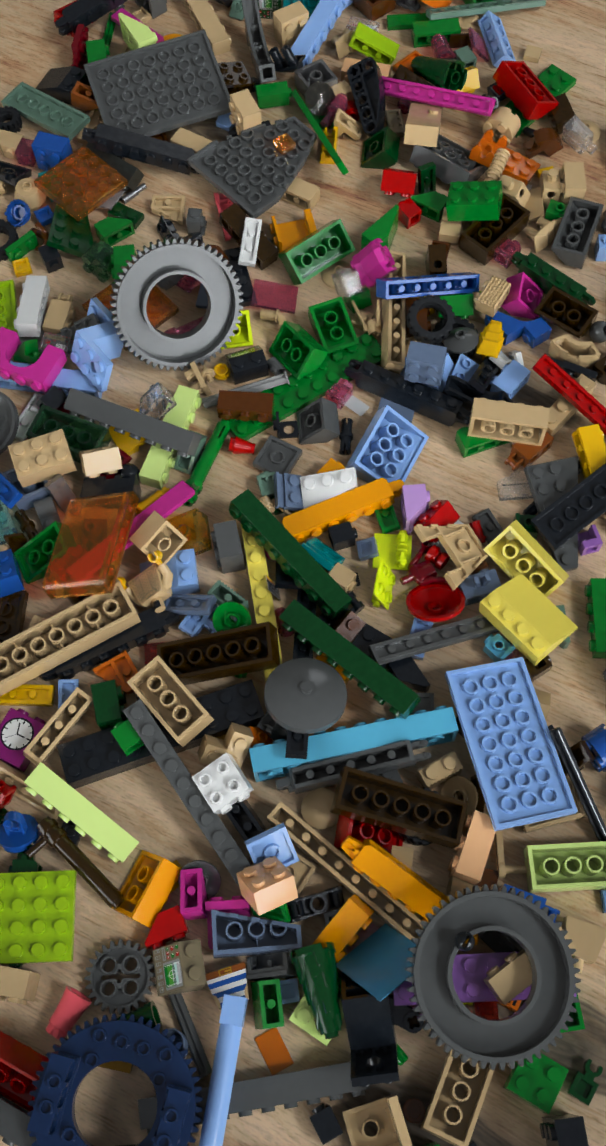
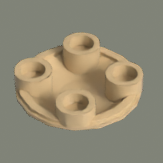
(317, 807)

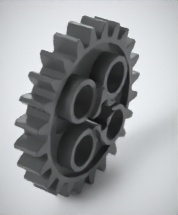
(120, 998)

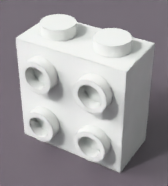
(223, 784)

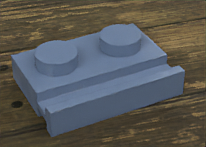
(288, 491)

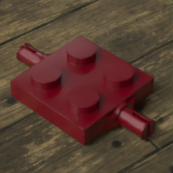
(79, 46)

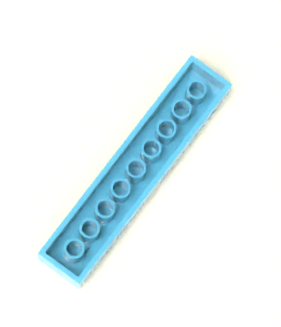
(434, 726)

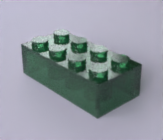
(79, 432)

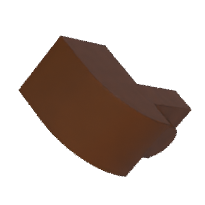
(544, 140)

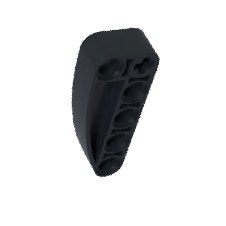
(368, 87)

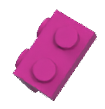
(237, 905)

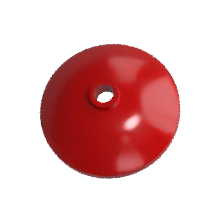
(435, 602)

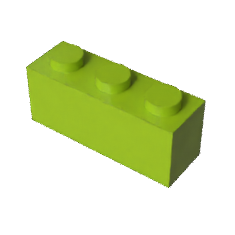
(373, 44)

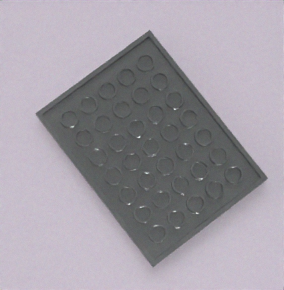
(160, 86)

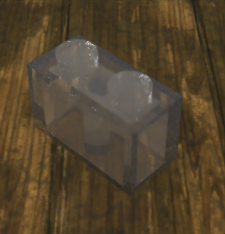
(347, 282)

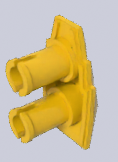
(491, 340)

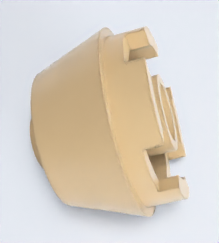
(30, 194)

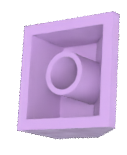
(413, 504)

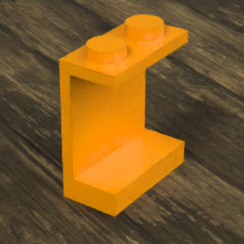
(291, 232)

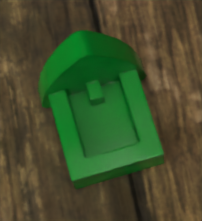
(361, 299)

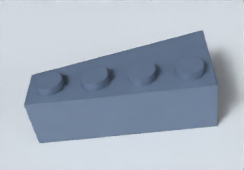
(248, 936)

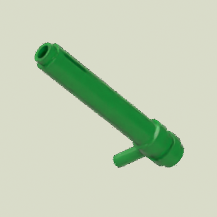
(207, 459)

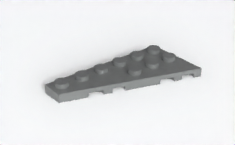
(547, 484)

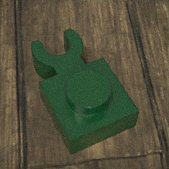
(582, 1085)

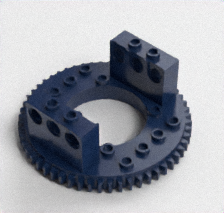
(115, 1040)

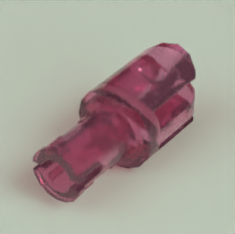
(339, 101)

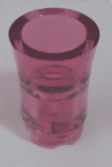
(441, 47)

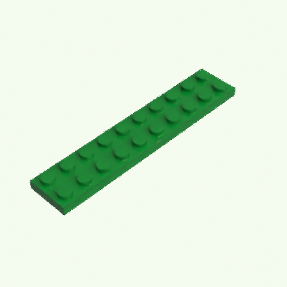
(302, 392)

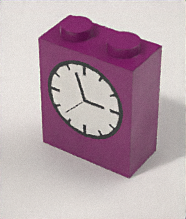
(15, 735)

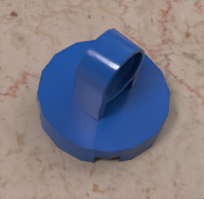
(18, 832)

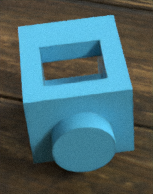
(495, 653)

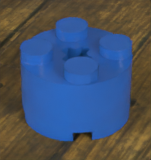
(597, 744)

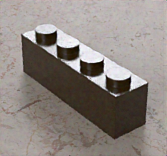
(233, 222)

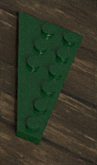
(69, 234)

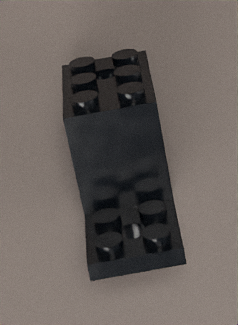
(369, 1035)

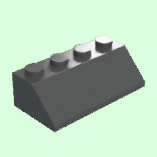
(577, 231)

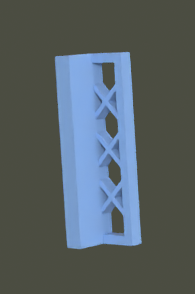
(495, 38)

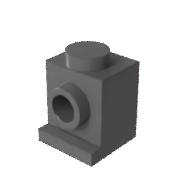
(196, 221)

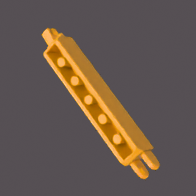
(342, 508)
(394, 876)

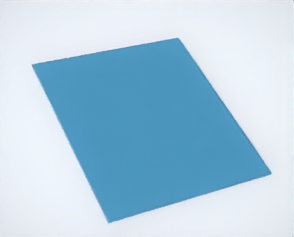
(379, 962)

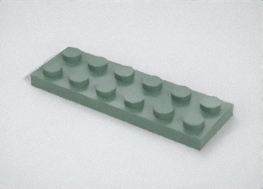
(46, 111)

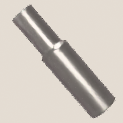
(132, 194)

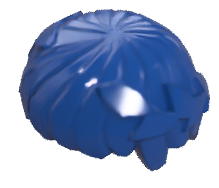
(18, 213)

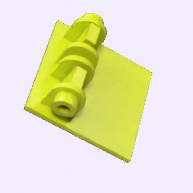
(394, 550)
(383, 586)

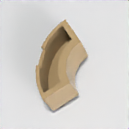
(574, 351)

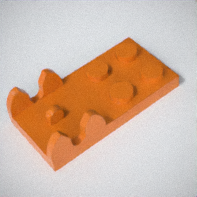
(517, 167)

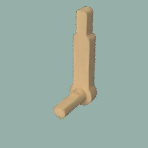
(501, 867)

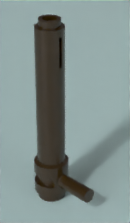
(58, 839)

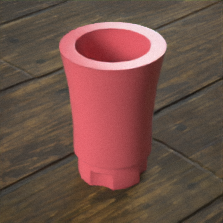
(67, 1012)

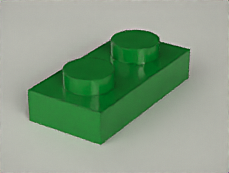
(22, 246)
(387, 520)

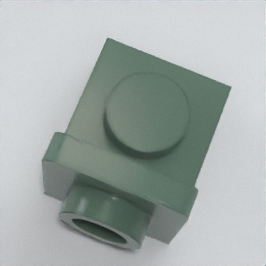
(266, 483)

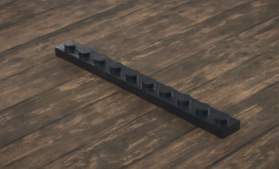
(297, 742)

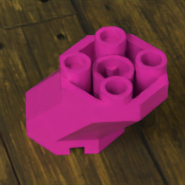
(373, 263)

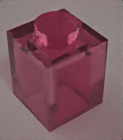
(25, 153)

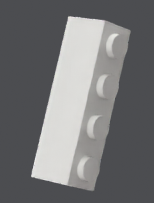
(32, 306)

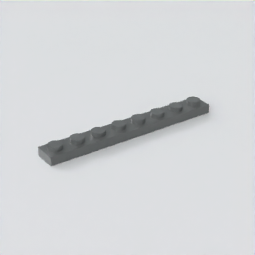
(431, 639)

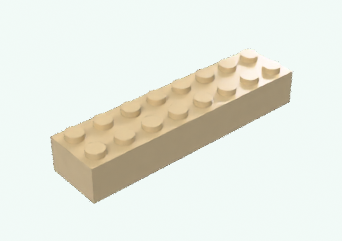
(64, 636)

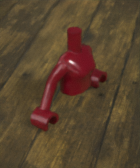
(423, 572)

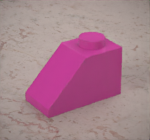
(192, 894)

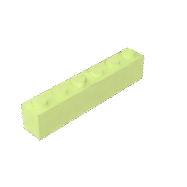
(160, 461)
(81, 812)

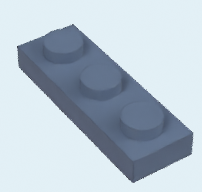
(190, 604)

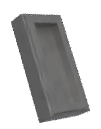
(60, 492)

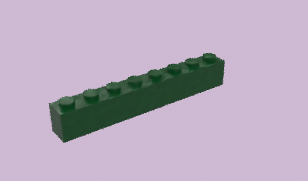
(289, 554)
(350, 659)

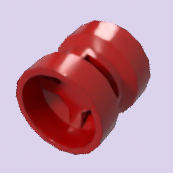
(437, 557)

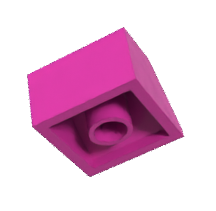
(522, 297)

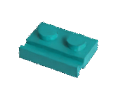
(322, 553)

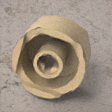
(503, 123)

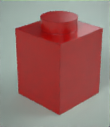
(409, 213)

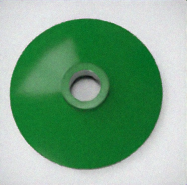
(222, 616)

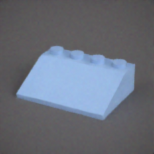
(387, 448)

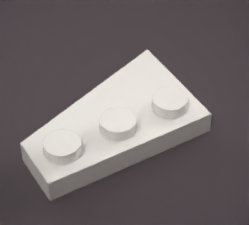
(327, 485)

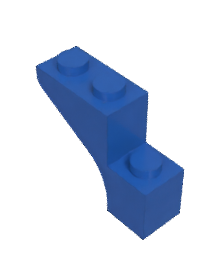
(532, 332)

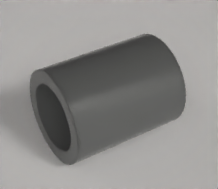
(275, 366)

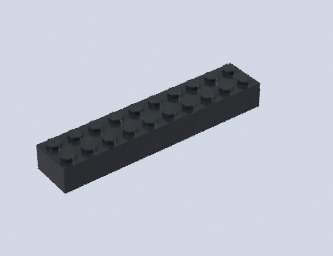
(101, 756)

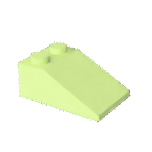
(136, 33)

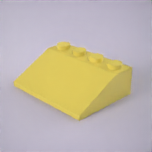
(526, 618)

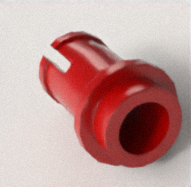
(476, 527)

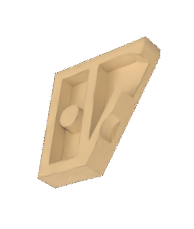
(170, 207)

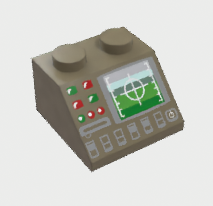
(179, 968)

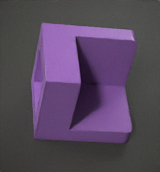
(589, 541)

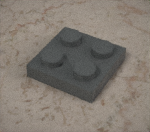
(277, 456)

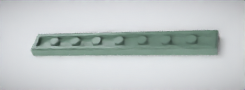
(481, 8)

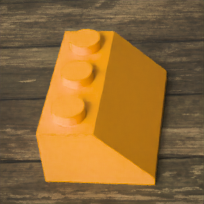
(147, 888)

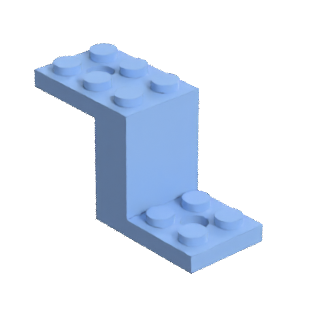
(96, 346)

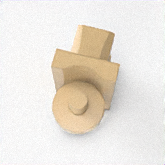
(195, 373)

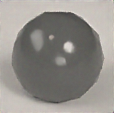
(598, 331)

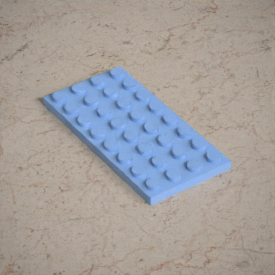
(510, 744)

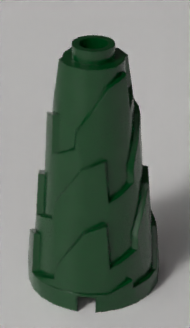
(441, 72)
(318, 978)

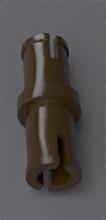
(26, 525)

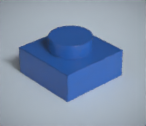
(44, 215)

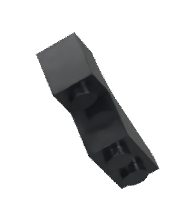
(466, 393)

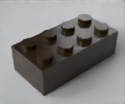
(485, 236)

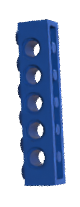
(427, 285)

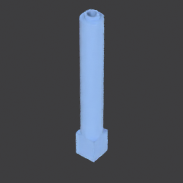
(223, 1070)

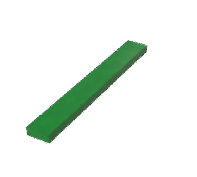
(319, 132)

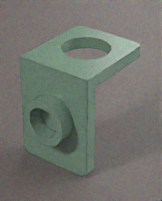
(236, 10)

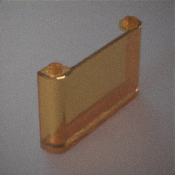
(90, 545)

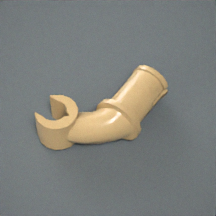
(273, 315)

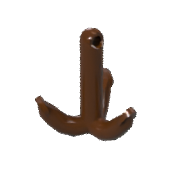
(41, 233)

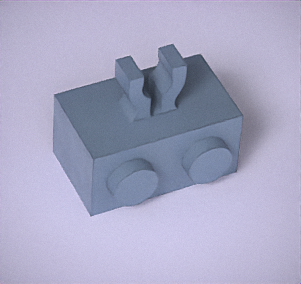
(479, 585)

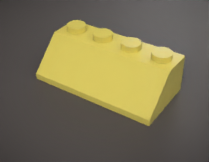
(520, 553)

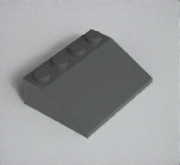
(450, 160)

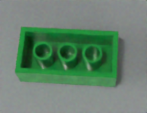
(316, 252)

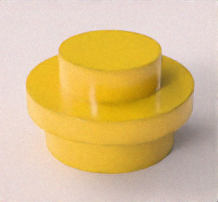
(222, 371)

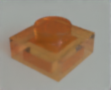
(284, 143)

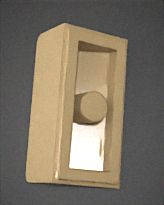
(535, 205)

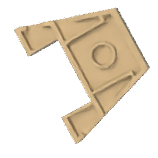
(460, 545)

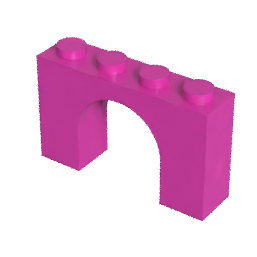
(38, 375)

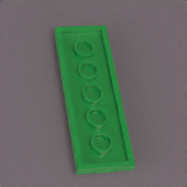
(555, 81)

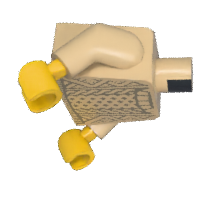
(152, 585)

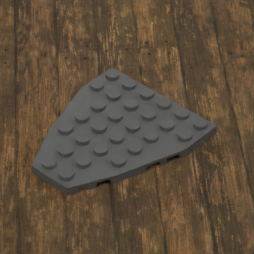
(250, 166)

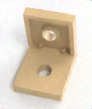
(388, 1118)

